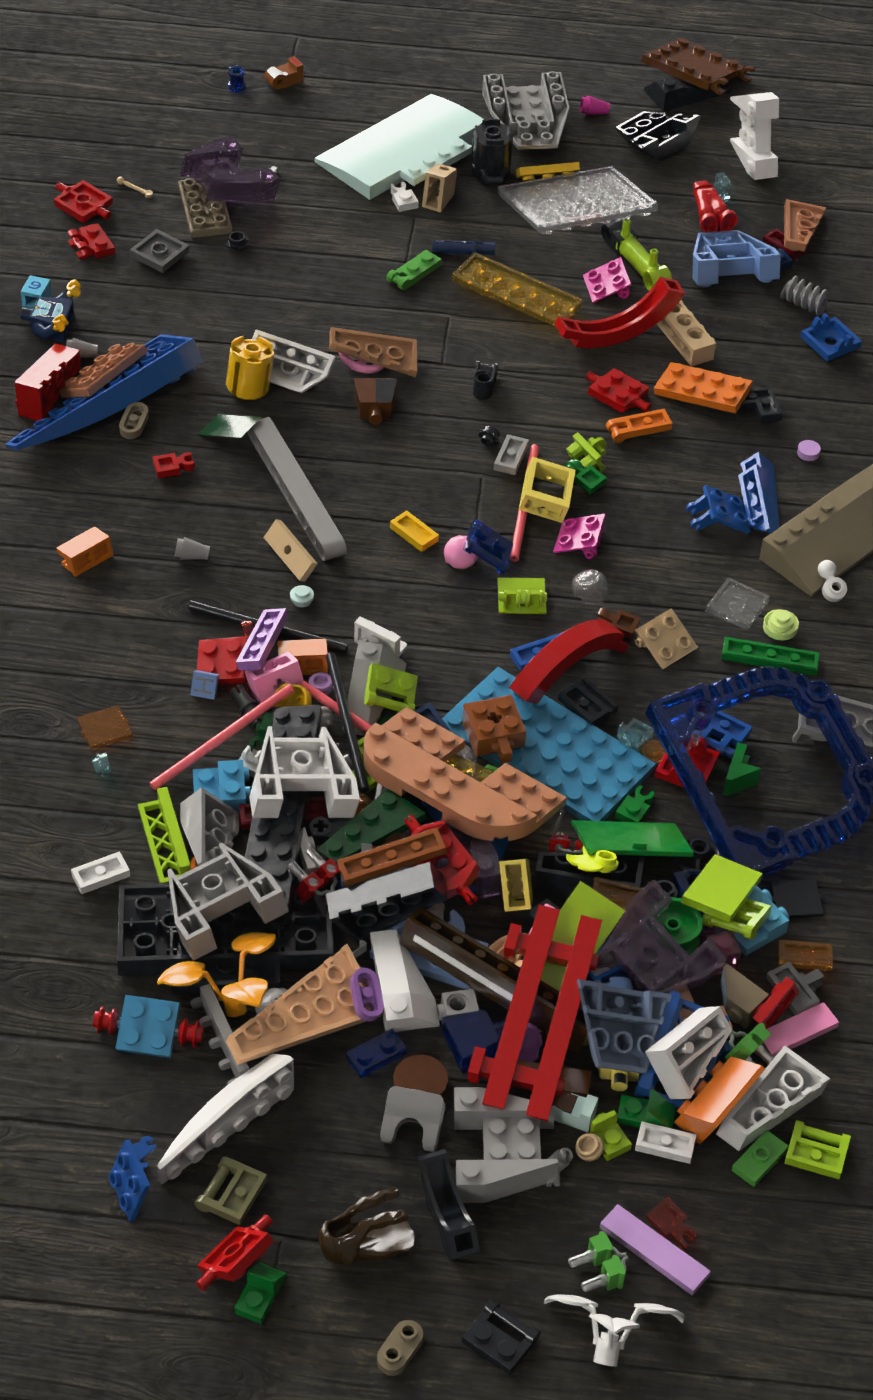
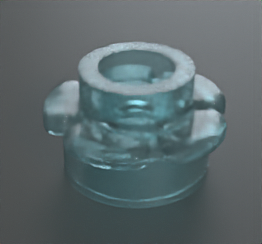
(101, 764)

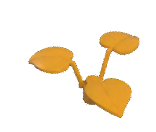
(235, 995)

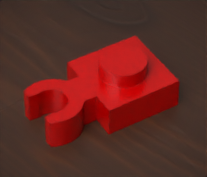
(170, 465)

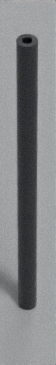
(287, 632)
(347, 723)

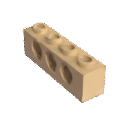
(688, 335)

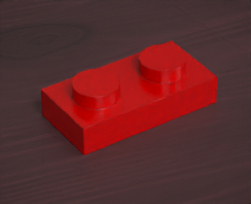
(777, 1003)

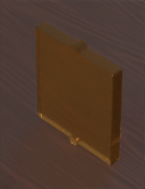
(104, 727)

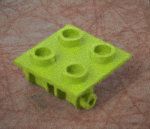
(522, 596)

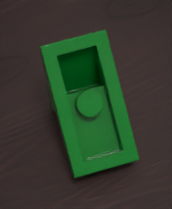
(740, 773)
(654, 1111)
(260, 1292)

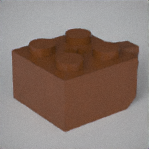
(494, 727)

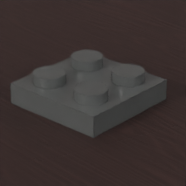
(159, 250)

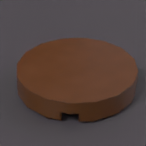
(422, 1074)

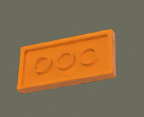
(703, 387)

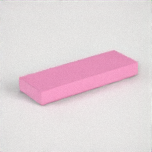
(800, 1029)

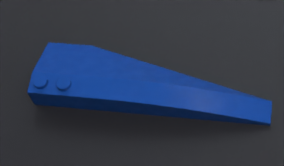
(163, 364)

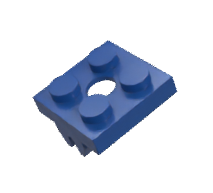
(833, 330)

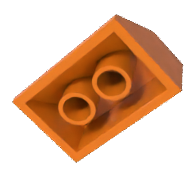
(717, 1096)

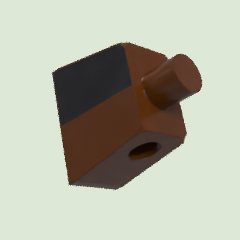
(375, 398)

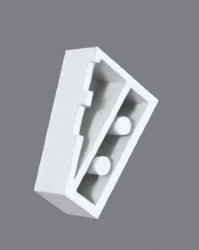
(687, 1050)

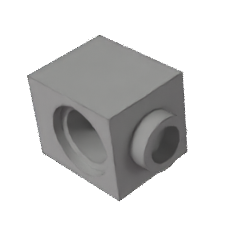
(463, 1000)

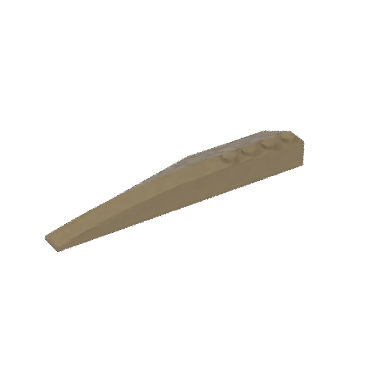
(831, 529)

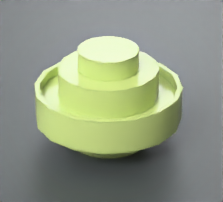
(780, 624)

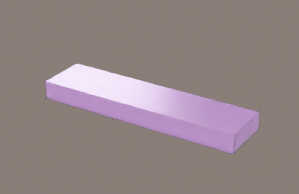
(655, 1249)

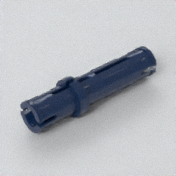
(463, 247)

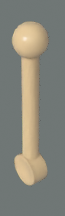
(148, 193)

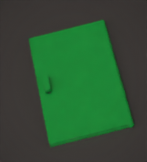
(632, 838)

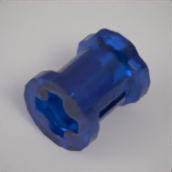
(236, 78)

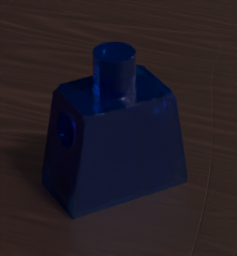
(469, 1030)

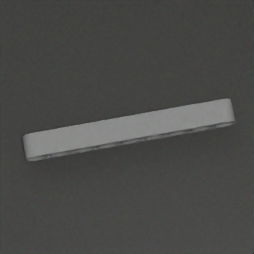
(297, 490)

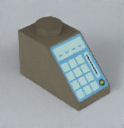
(740, 996)

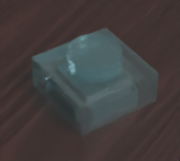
(723, 186)

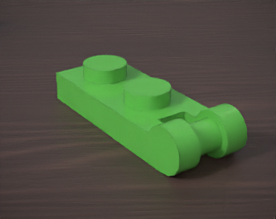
(414, 270)

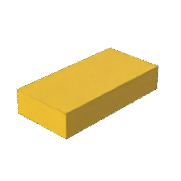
(414, 531)

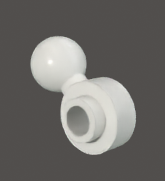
(827, 570)

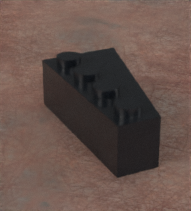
(559, 878)

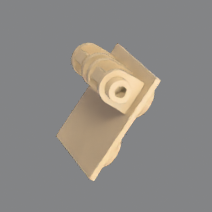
(665, 639)

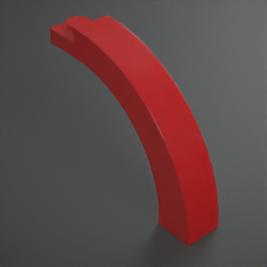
(627, 324)
(562, 654)

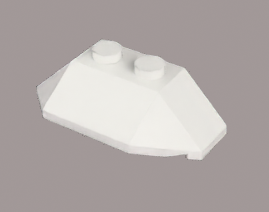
(295, 364)

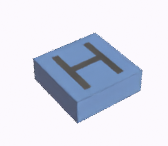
(204, 684)

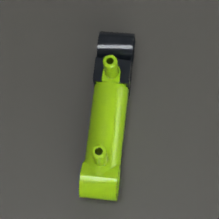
(625, 243)

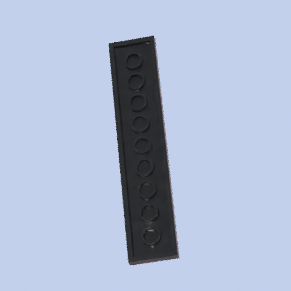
(277, 841)

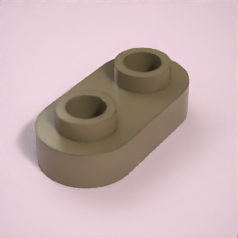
(133, 420)
(402, 1346)

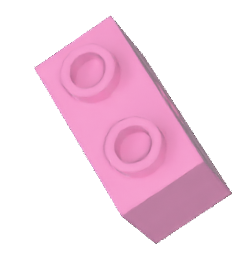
(274, 674)

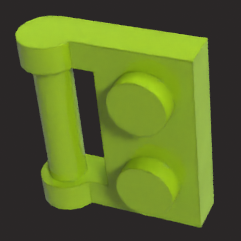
(392, 683)
(751, 913)
(815, 1155)

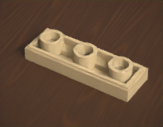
(290, 550)

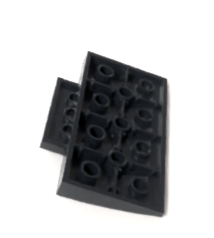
(152, 943)

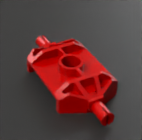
(461, 867)

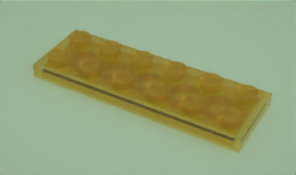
(516, 289)

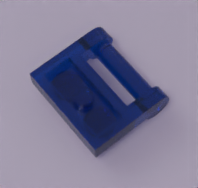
(488, 546)

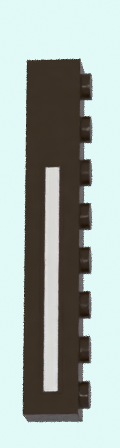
(482, 969)

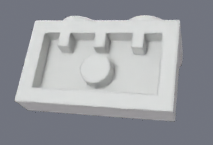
(371, 632)

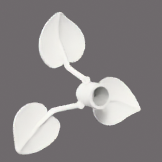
(608, 1345)

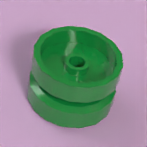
(682, 924)

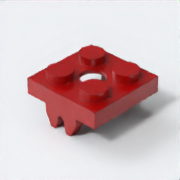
(703, 758)

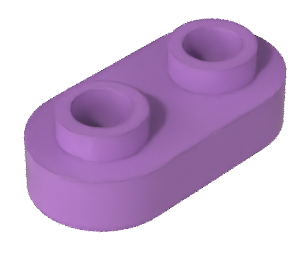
(366, 996)

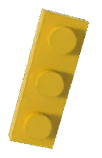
(546, 171)

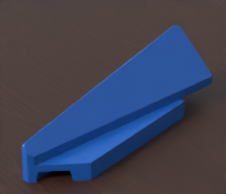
(759, 493)

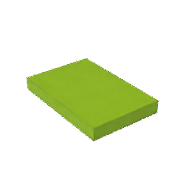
(721, 888)

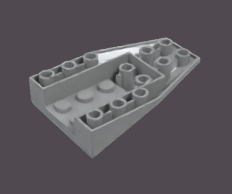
(532, 111)

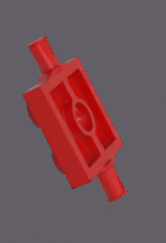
(83, 201)
(618, 390)
(235, 1253)

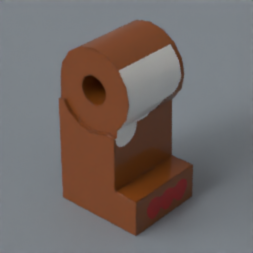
(286, 74)

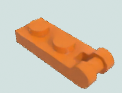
(639, 425)

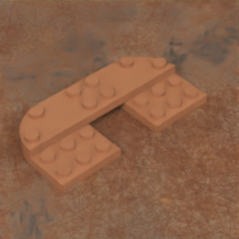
(412, 757)

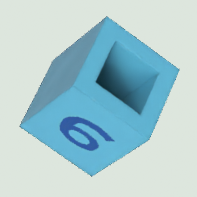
(33, 289)

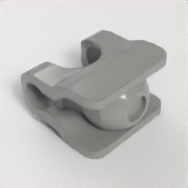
(415, 1106)

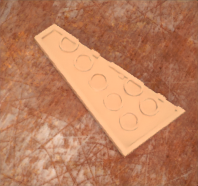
(306, 1011)

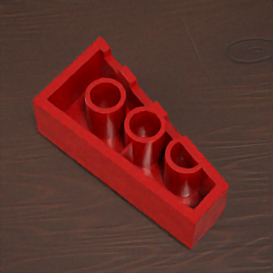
(40, 385)

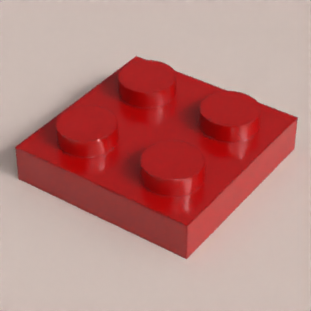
(220, 657)

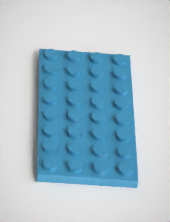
(563, 752)

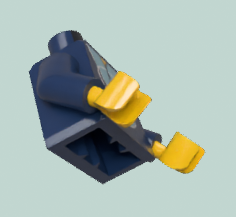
(54, 315)

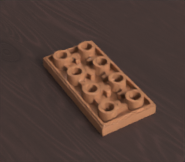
(103, 370)

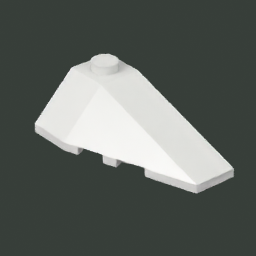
(404, 991)

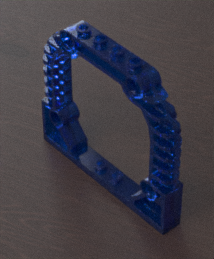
(677, 717)

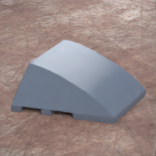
(621, 1024)

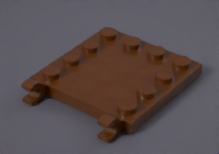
(696, 65)

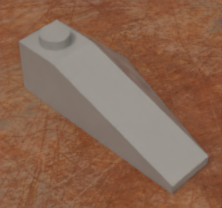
(366, 655)

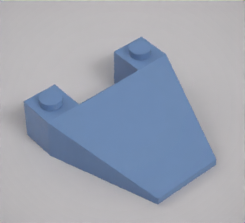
(733, 254)

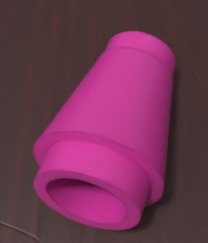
(594, 106)

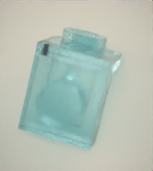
(634, 734)

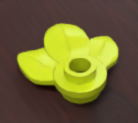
(602, 861)

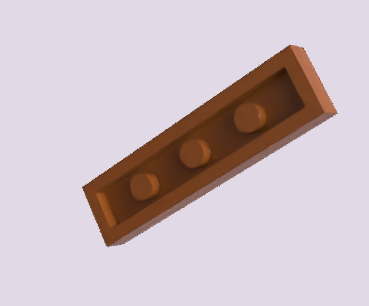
(391, 857)

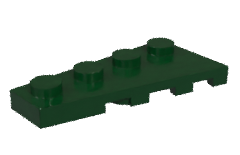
(371, 826)

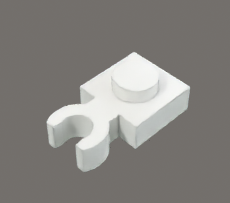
(403, 198)

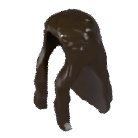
(368, 1239)

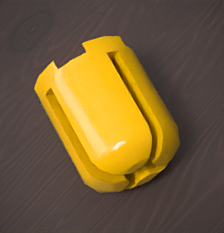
(249, 368)

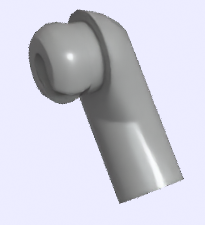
(564, 1157)

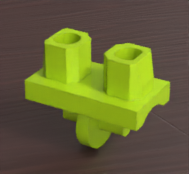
(591, 451)

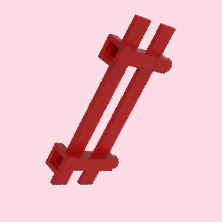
(537, 950)

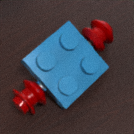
(148, 1026)

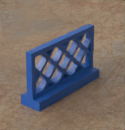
(671, 1017)

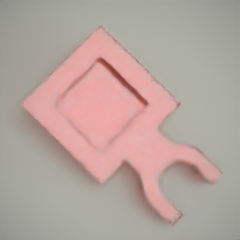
(669, 1220)

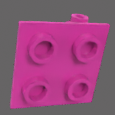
(608, 280)
(581, 534)

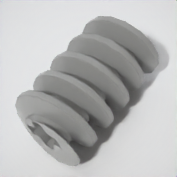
(805, 296)

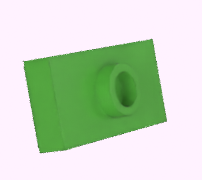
(760, 1158)

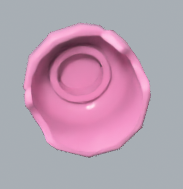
(456, 555)

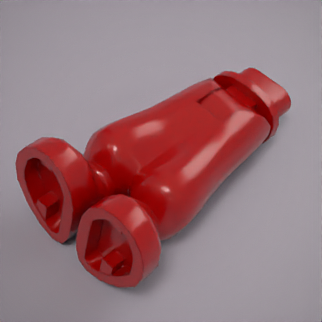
(712, 209)

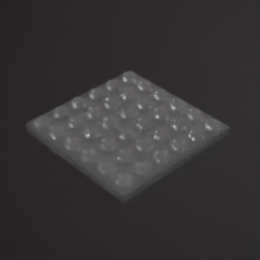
(577, 199)

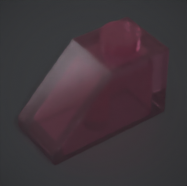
(725, 942)

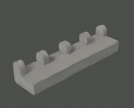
(218, 1021)

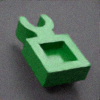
(635, 808)

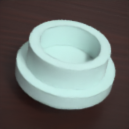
(301, 596)

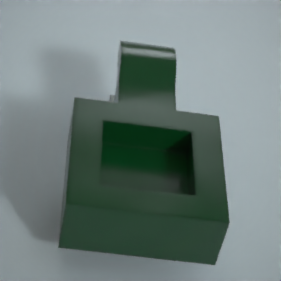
(260, 731)

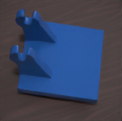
(723, 509)
(129, 1175)

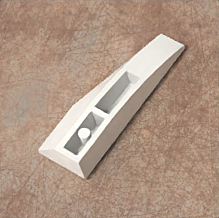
(229, 1112)

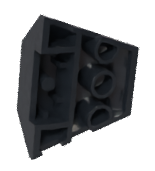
(658, 134)

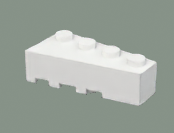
(777, 1094)

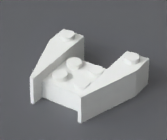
(754, 138)
(303, 766)

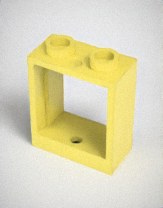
(532, 500)

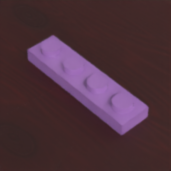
(262, 639)

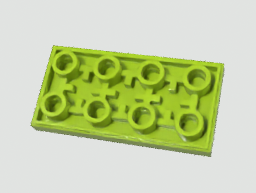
(581, 902)

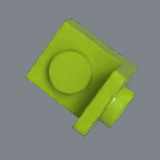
(610, 1133)

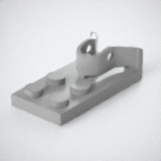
(861, 717)

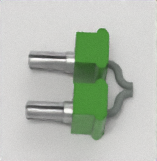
(750, 1043)
(599, 1253)

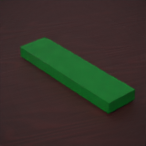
(770, 655)

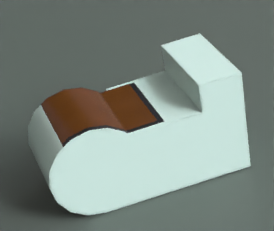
(575, 1110)

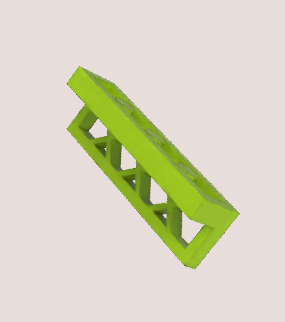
(172, 834)

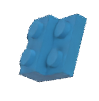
(225, 782)

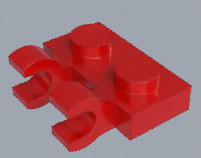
(91, 241)

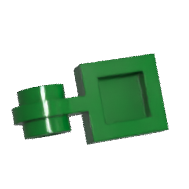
(588, 478)

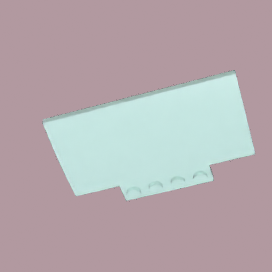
(403, 146)

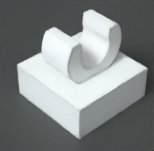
(250, 759)

